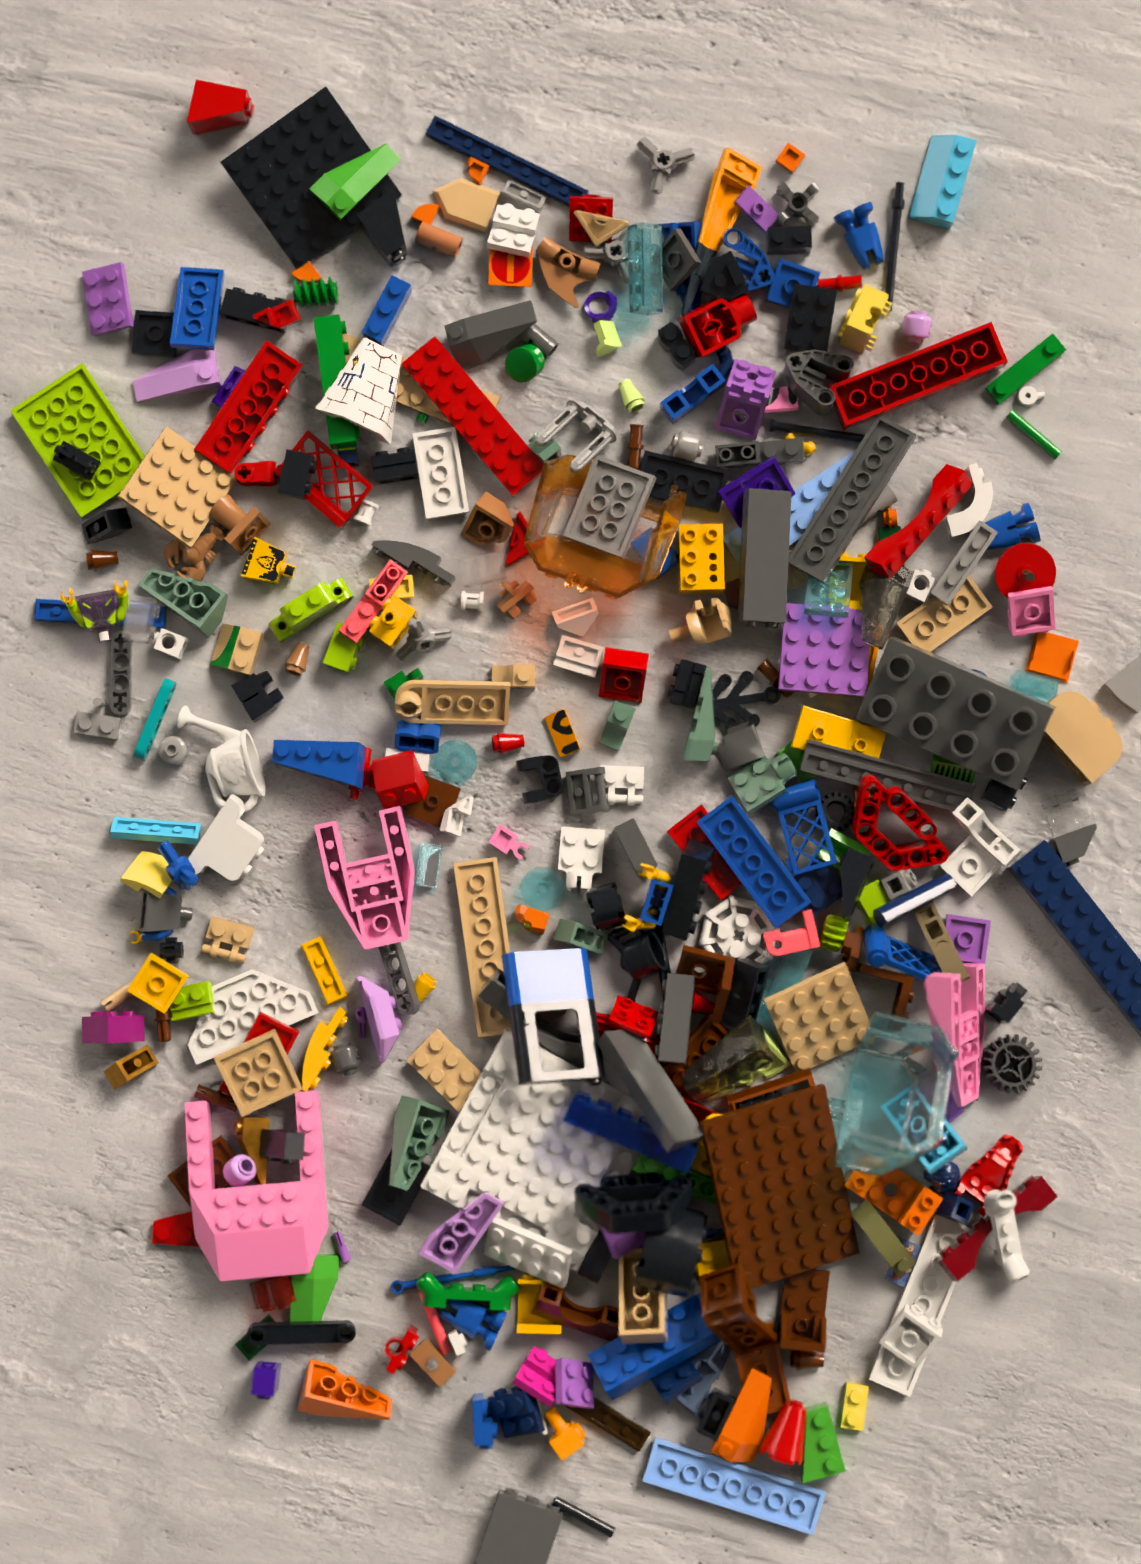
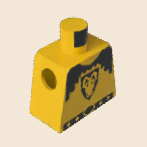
(266, 563)

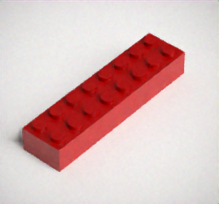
(918, 376)

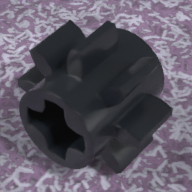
(171, 950)

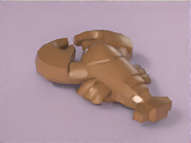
(195, 555)

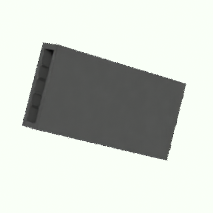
(519, 1530)

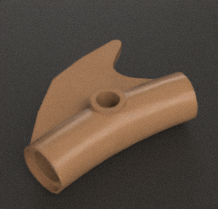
(561, 277)

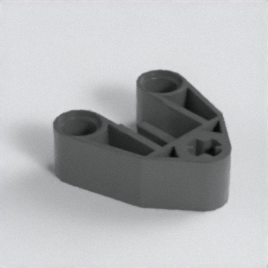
(806, 374)

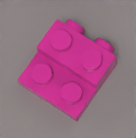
(538, 1376)

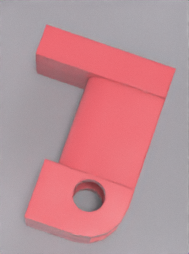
(793, 940)

